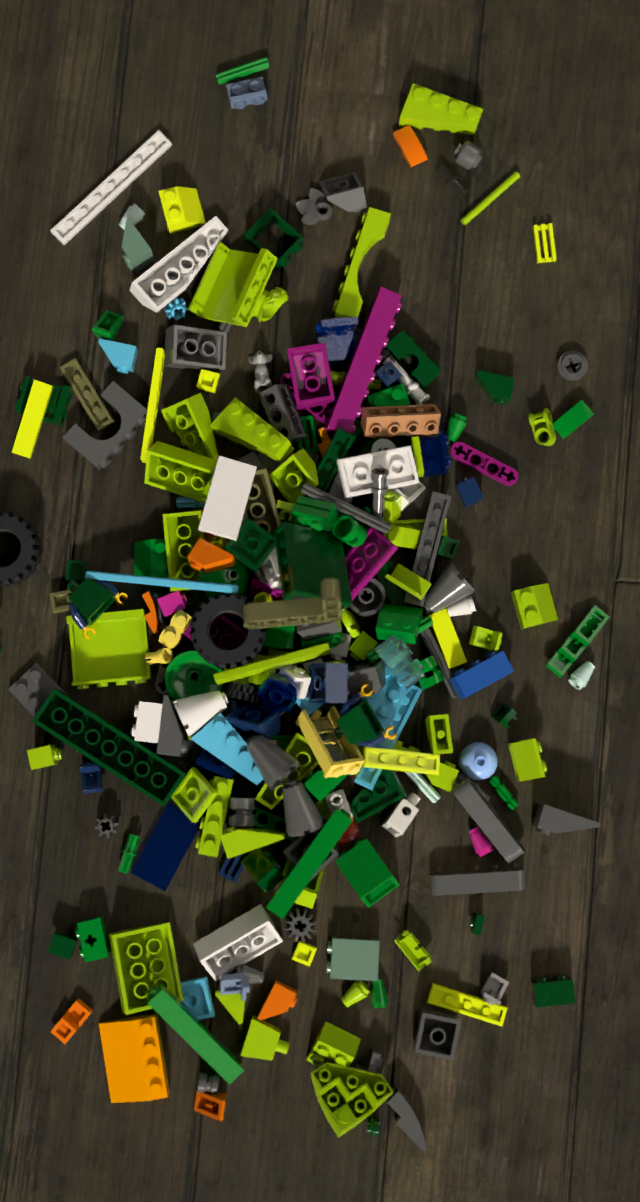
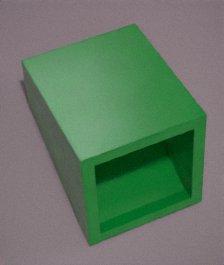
(366, 872)

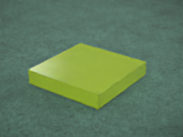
(194, 795)

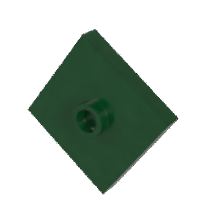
(252, 545)

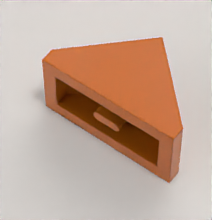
(211, 1104)

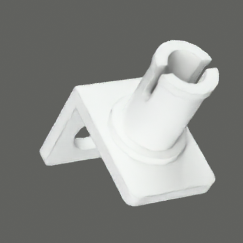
(338, 801)

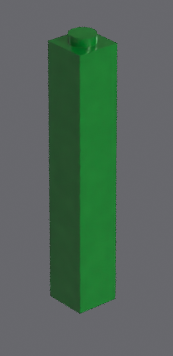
(310, 863)
(194, 1033)

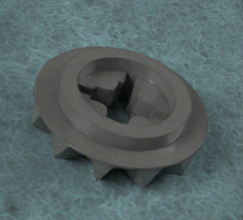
(576, 358)

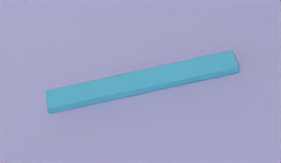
(158, 581)

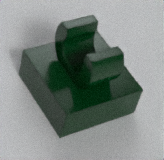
(503, 715)

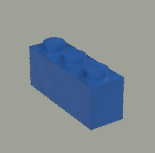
(481, 674)

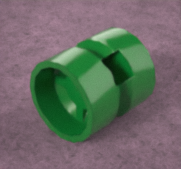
(349, 531)
(430, 664)

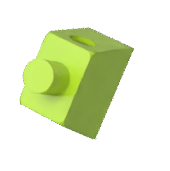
(263, 1040)

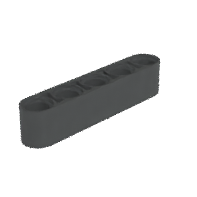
(488, 820)
(477, 882)

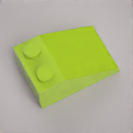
(244, 839)

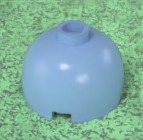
(478, 761)

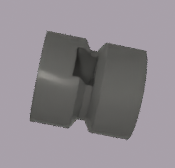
(241, 811)

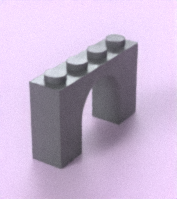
(100, 451)

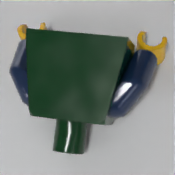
(91, 600)
(360, 722)

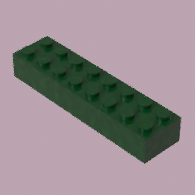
(109, 746)

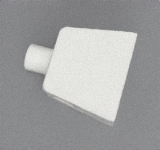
(397, 822)

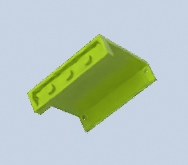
(232, 285)

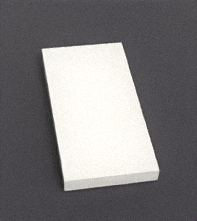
(357, 476)
(227, 498)

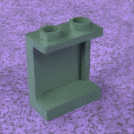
(353, 958)

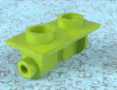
(409, 945)

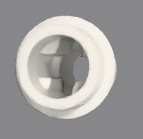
(462, 607)

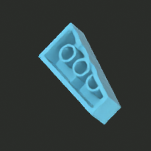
(229, 746)

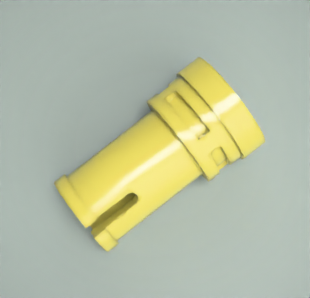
(161, 656)

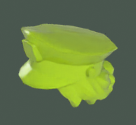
(269, 303)

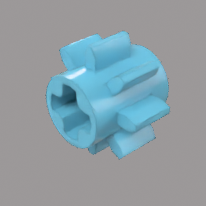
(176, 308)

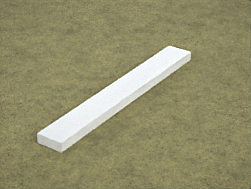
(111, 187)

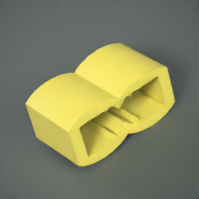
(173, 634)

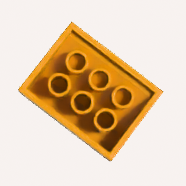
(134, 1059)

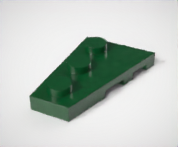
(384, 793)

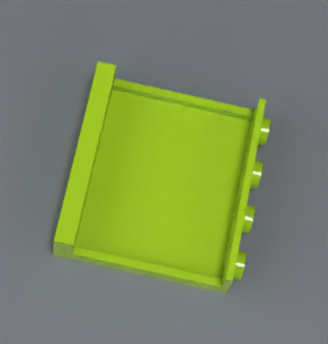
(114, 651)

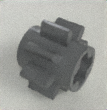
(101, 826)

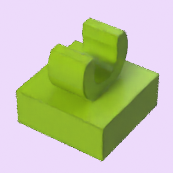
(286, 509)

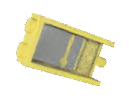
(333, 754)

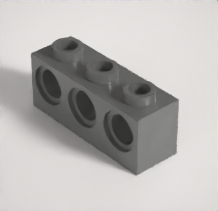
(277, 403)

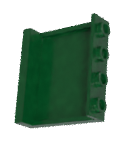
(307, 559)

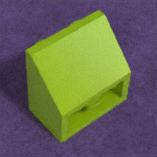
(527, 759)
(333, 1046)

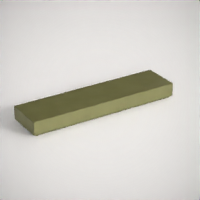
(87, 394)

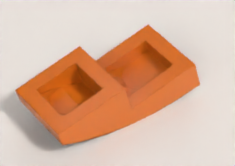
(410, 146)
(152, 617)
(71, 1021)

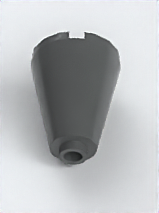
(448, 589)
(271, 760)
(299, 809)

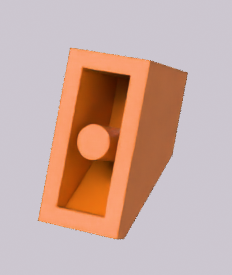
(209, 557)
(278, 1000)

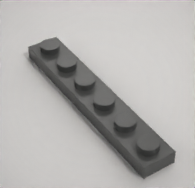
(429, 541)

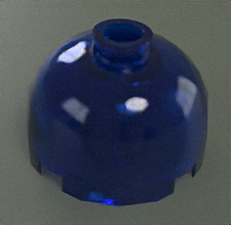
(278, 693)

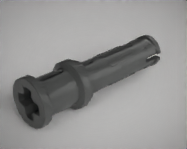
(379, 489)

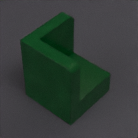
(62, 945)

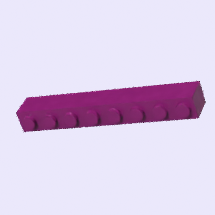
(363, 361)

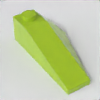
(192, 424)

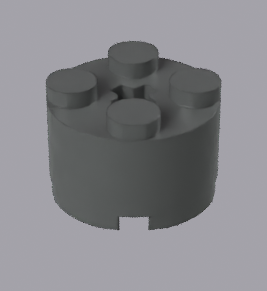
(375, 602)

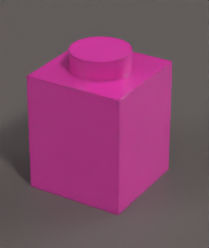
(173, 603)

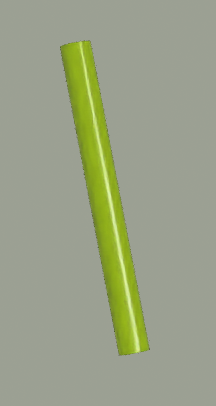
(491, 197)

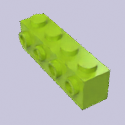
(215, 818)

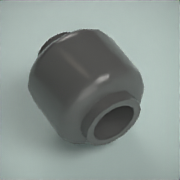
(467, 155)

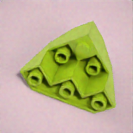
(348, 1094)

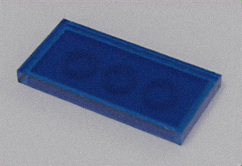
(166, 848)

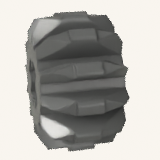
(305, 920)

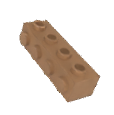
(400, 420)

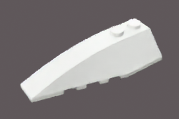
(178, 268)

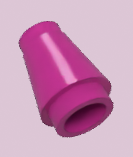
(480, 842)

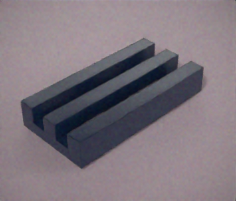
(228, 875)

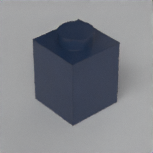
(468, 491)

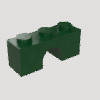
(403, 346)

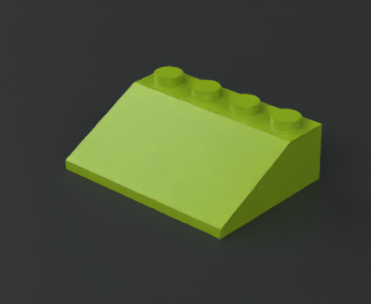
(144, 960)

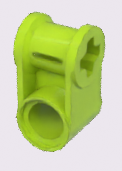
(540, 424)

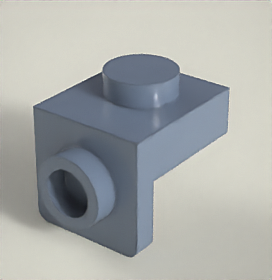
(234, 984)

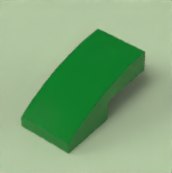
(573, 419)

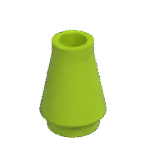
(356, 992)

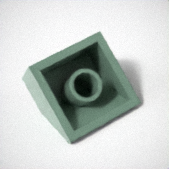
(136, 250)

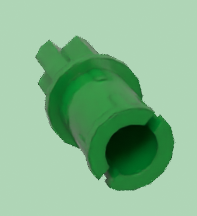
(128, 853)

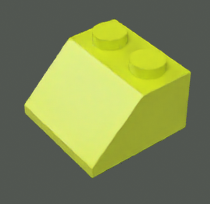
(181, 208)

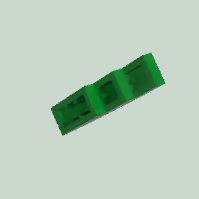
(577, 641)

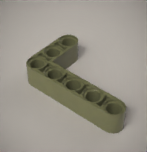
(297, 610)

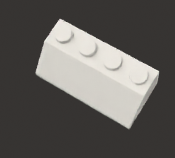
(237, 942)

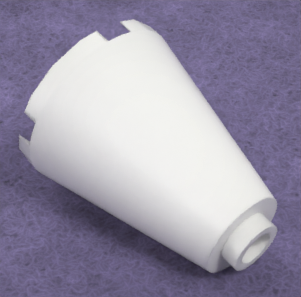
(199, 709)

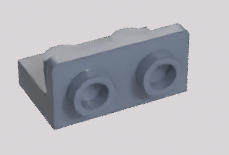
(247, 93)

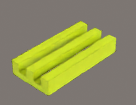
(543, 228)

